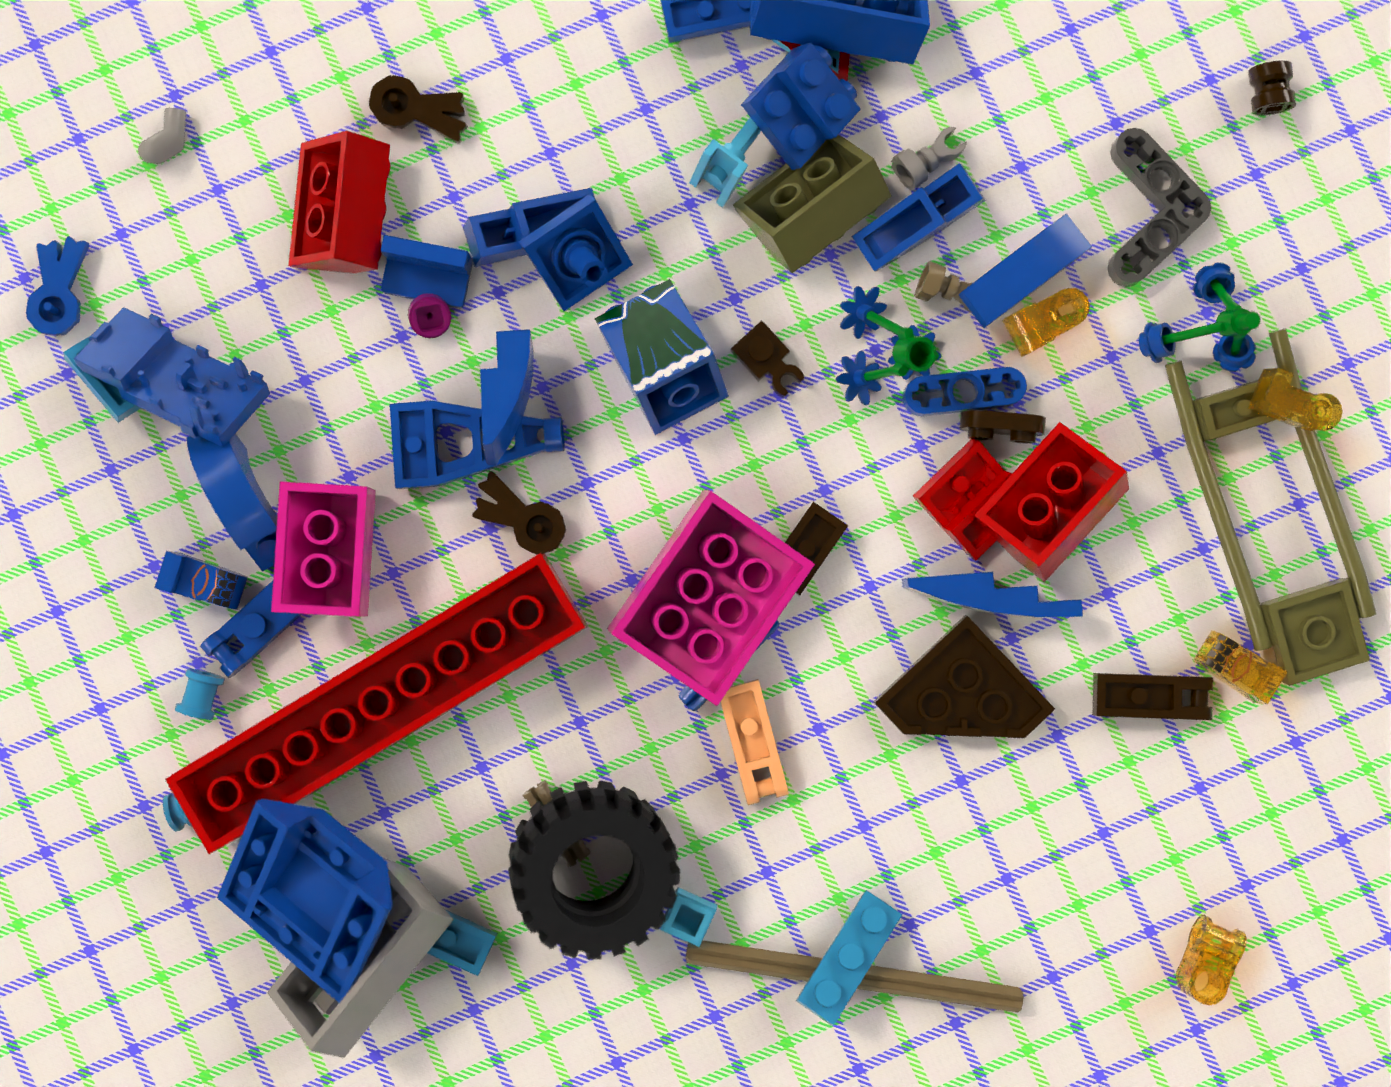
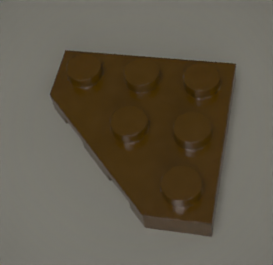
(964, 691)

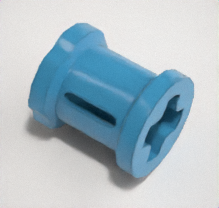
(199, 694)

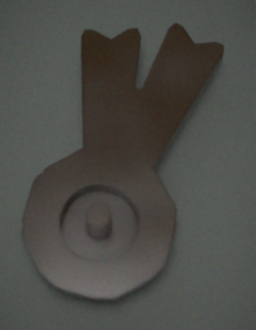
(399, 103)
(535, 526)

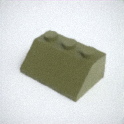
(815, 205)

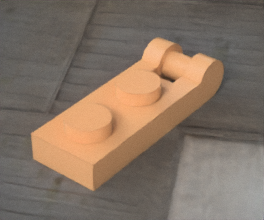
(753, 741)

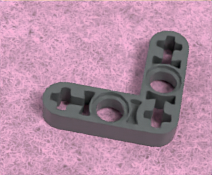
(1170, 214)

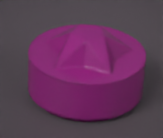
(429, 315)

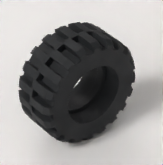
(602, 922)

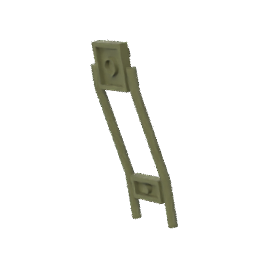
(1311, 628)

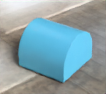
(689, 917)

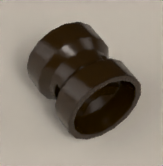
(1272, 88)

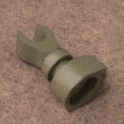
(934, 281)

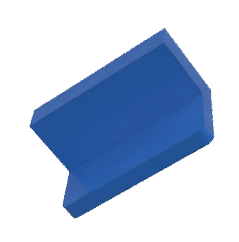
(425, 268)

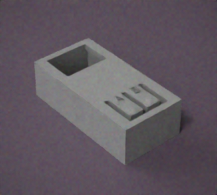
(385, 971)

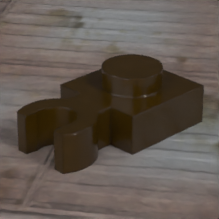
(763, 354)

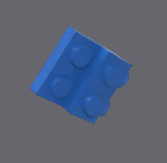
(802, 104)

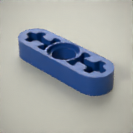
(996, 398)

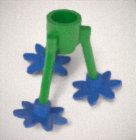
(908, 354)

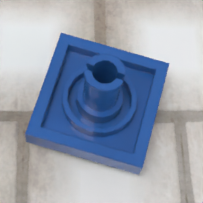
(576, 252)

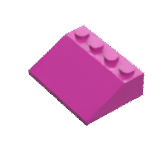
(710, 596)

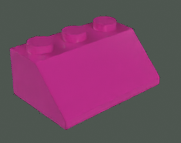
(323, 549)

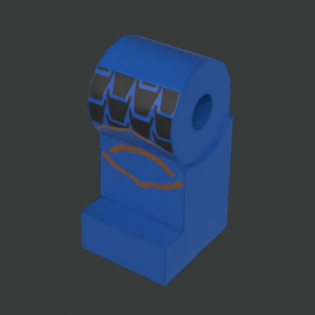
(200, 580)

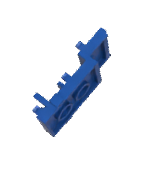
(172, 378)

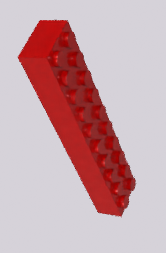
(378, 701)

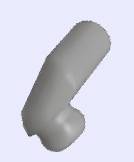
(166, 142)

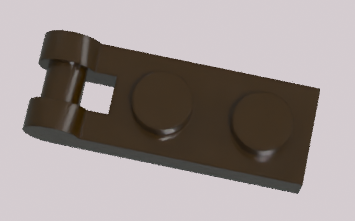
(1150, 696)

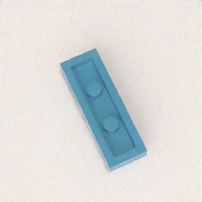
(849, 958)

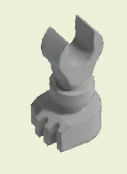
(914, 167)

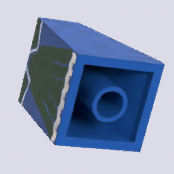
(662, 356)

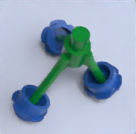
(1235, 348)

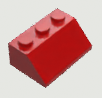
(340, 203)
(1053, 501)

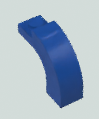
(236, 496)

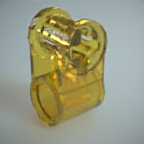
(1042, 322)
(1209, 957)

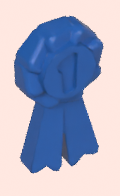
(53, 305)

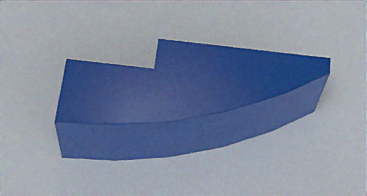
(918, 217)
(497, 234)
(1025, 270)
(505, 391)

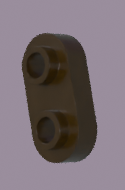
(1020, 427)

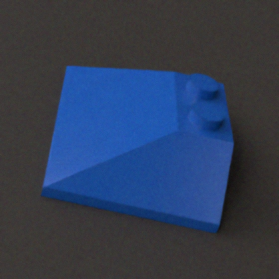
(309, 891)

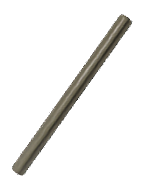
(876, 979)

